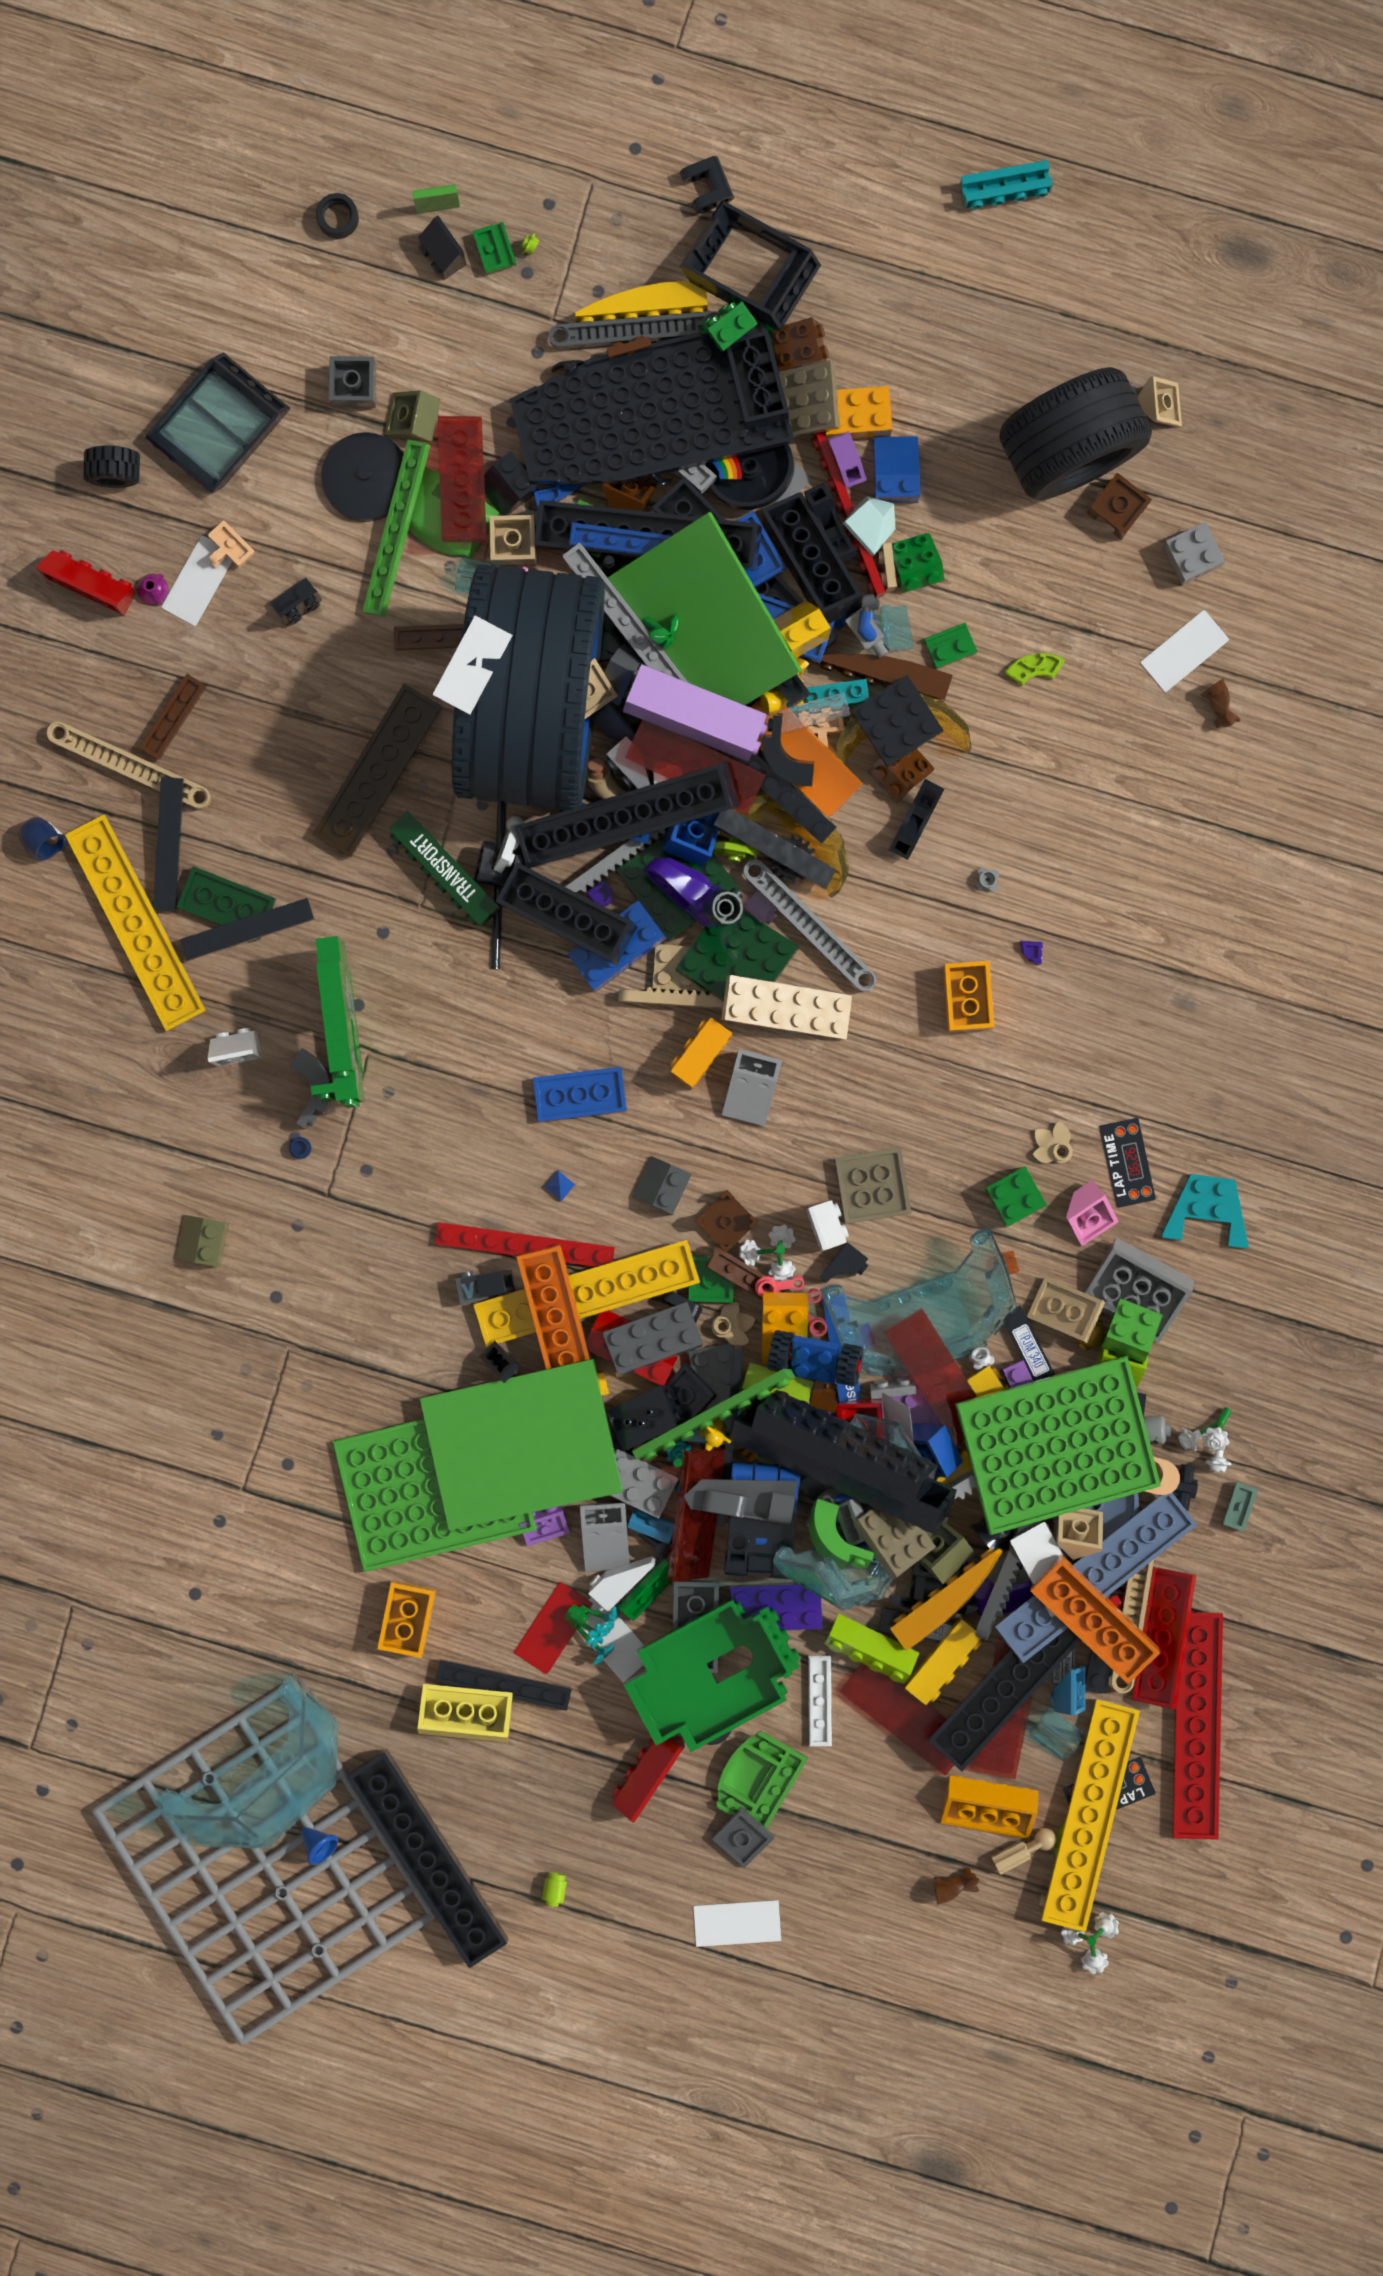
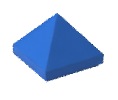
(559, 1185)

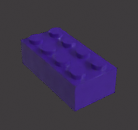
(792, 1602)

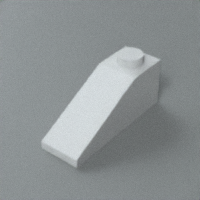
(618, 1581)

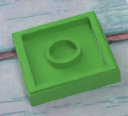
(436, 199)

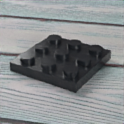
(897, 721)

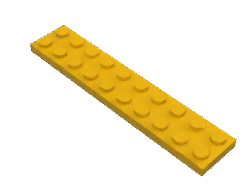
(135, 923)
(595, 1290)
(1090, 1815)

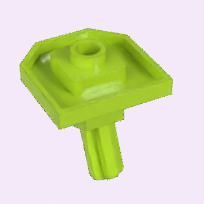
(734, 850)

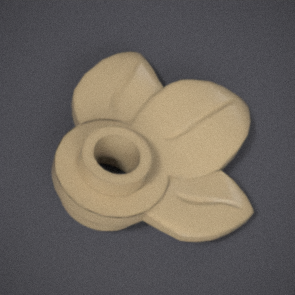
(1050, 1142)
(736, 1324)

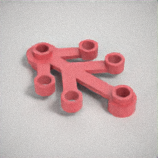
(775, 1286)

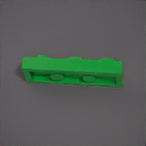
(646, 1591)

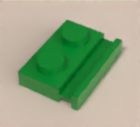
(494, 248)
(950, 646)

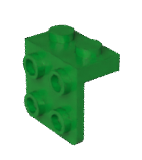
(730, 324)
(917, 562)

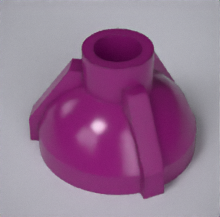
(155, 595)

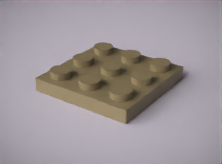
(811, 398)
(873, 1185)
(893, 1541)

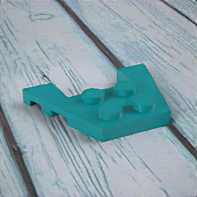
(1209, 1200)

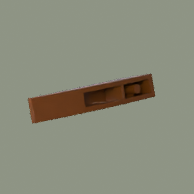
(888, 671)

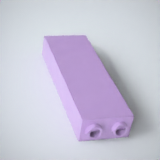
(695, 713)

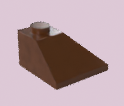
(629, 495)

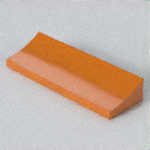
(832, 780)
(553, 1307)
(1095, 1619)

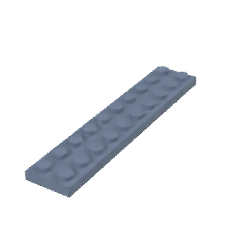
(1121, 1558)

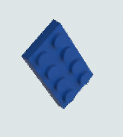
(579, 1094)

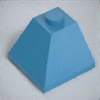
(1070, 1693)

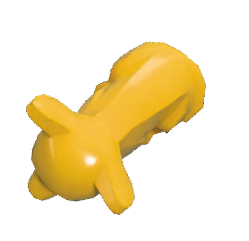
(773, 701)
(713, 1435)

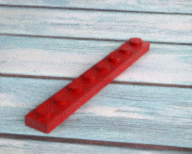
(844, 505)
(517, 1243)

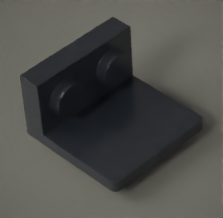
(296, 602)

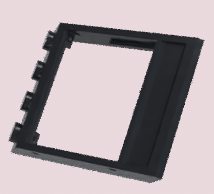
(787, 286)

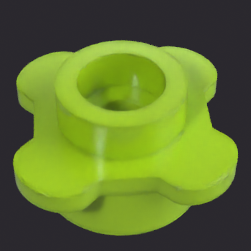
(529, 244)

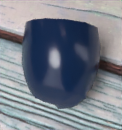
(33, 838)

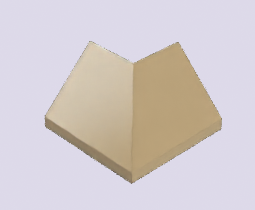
(1161, 401)
(1079, 1532)

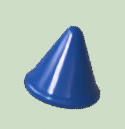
(318, 1845)

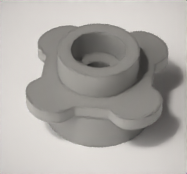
(983, 884)

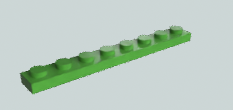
(396, 528)
(721, 1411)

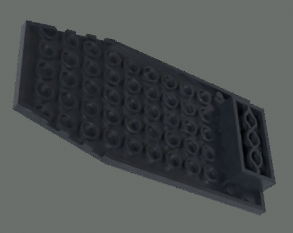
(654, 411)

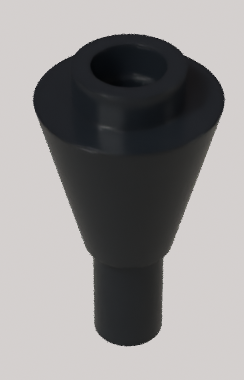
(609, 565)

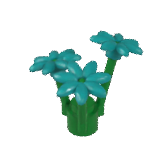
(578, 1619)

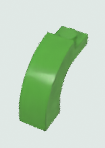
(828, 1541)

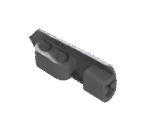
(745, 1498)

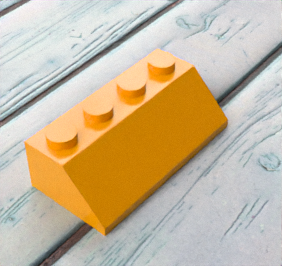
(989, 1807)

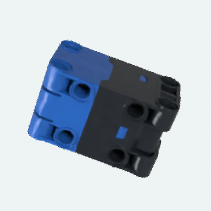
(754, 1541)

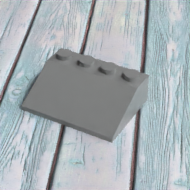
(1142, 1281)

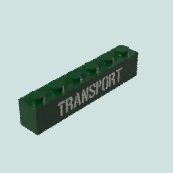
(444, 869)

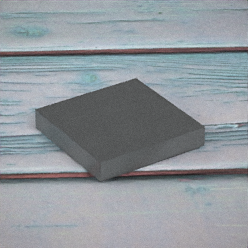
(742, 1837)

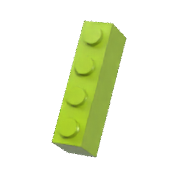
(871, 1648)

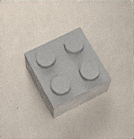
(1193, 553)

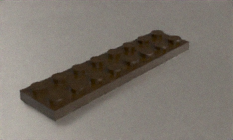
(377, 770)

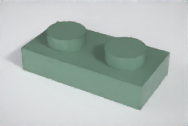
(1239, 1506)

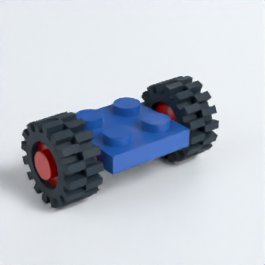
(815, 1358)

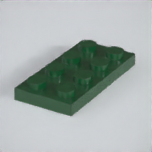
(221, 899)

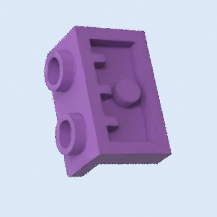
(549, 1523)

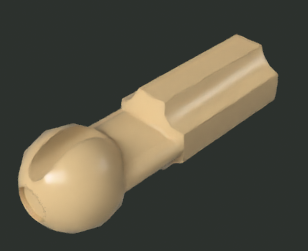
(1021, 1852)

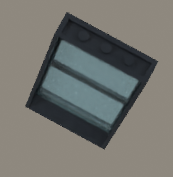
(217, 422)

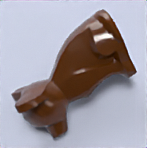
(1219, 699)
(950, 1888)

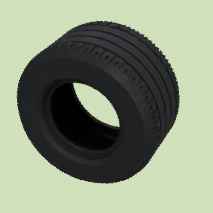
(1075, 433)

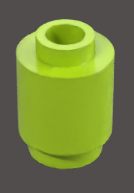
(554, 1889)

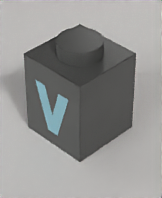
(466, 1288)

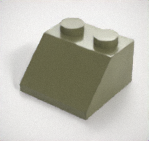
(412, 416)
(202, 1241)
(948, 1555)

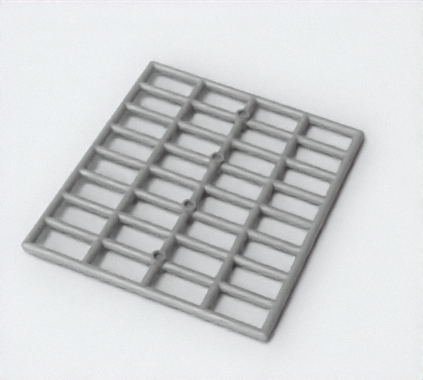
(264, 1863)

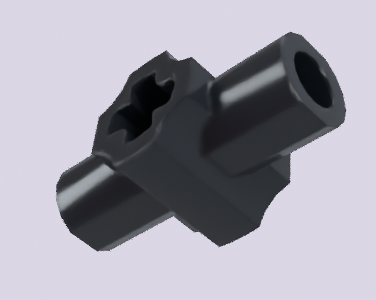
(1187, 1486)

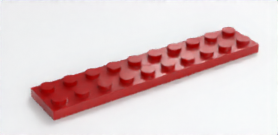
(1199, 1731)

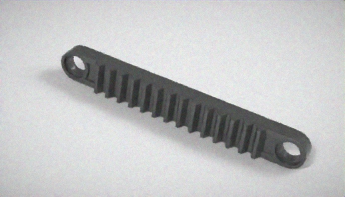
(624, 330)
(1002, 1588)

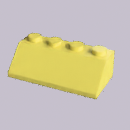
(465, 1713)

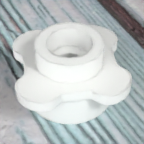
(981, 1358)

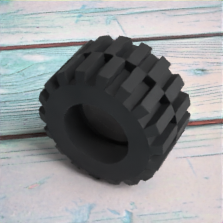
(111, 466)

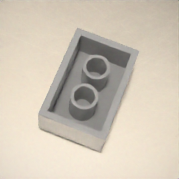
(644, 1483)

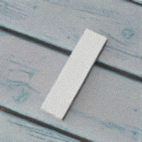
(819, 1700)

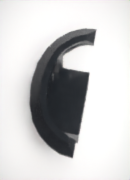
(921, 1586)

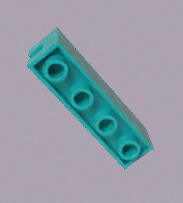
(1006, 184)

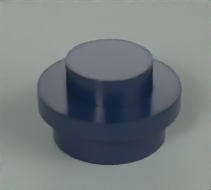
(300, 1148)

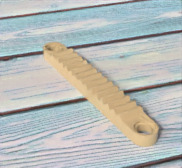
(122, 762)
(670, 999)
(1134, 1607)

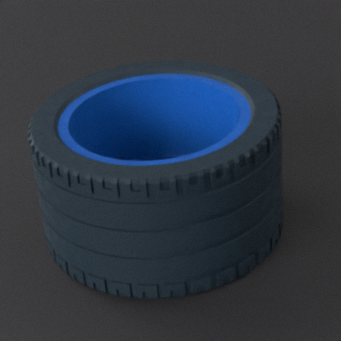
(530, 725)

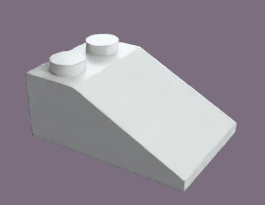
(234, 1048)
(827, 1225)

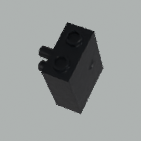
(645, 1417)

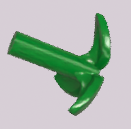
(661, 634)

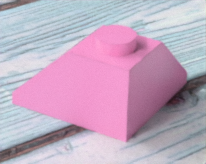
(1090, 1213)

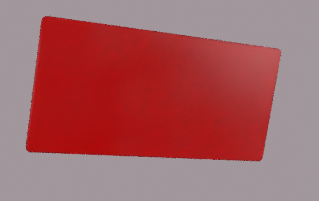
(550, 1630)

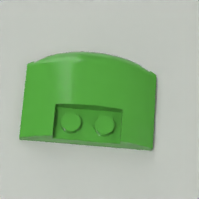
(427, 519)
(759, 1777)

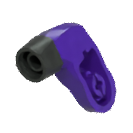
(694, 893)

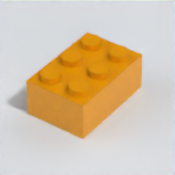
(863, 413)
(968, 996)
(700, 1052)
(784, 1313)
(407, 1619)

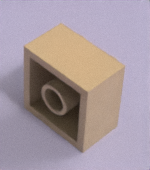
(512, 540)

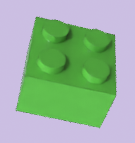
(1132, 1330)

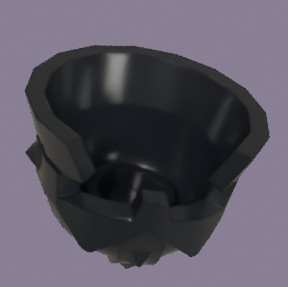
(995, 1541)

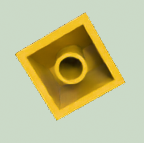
(803, 628)

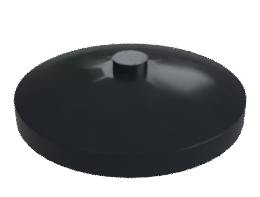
(362, 475)
(764, 479)

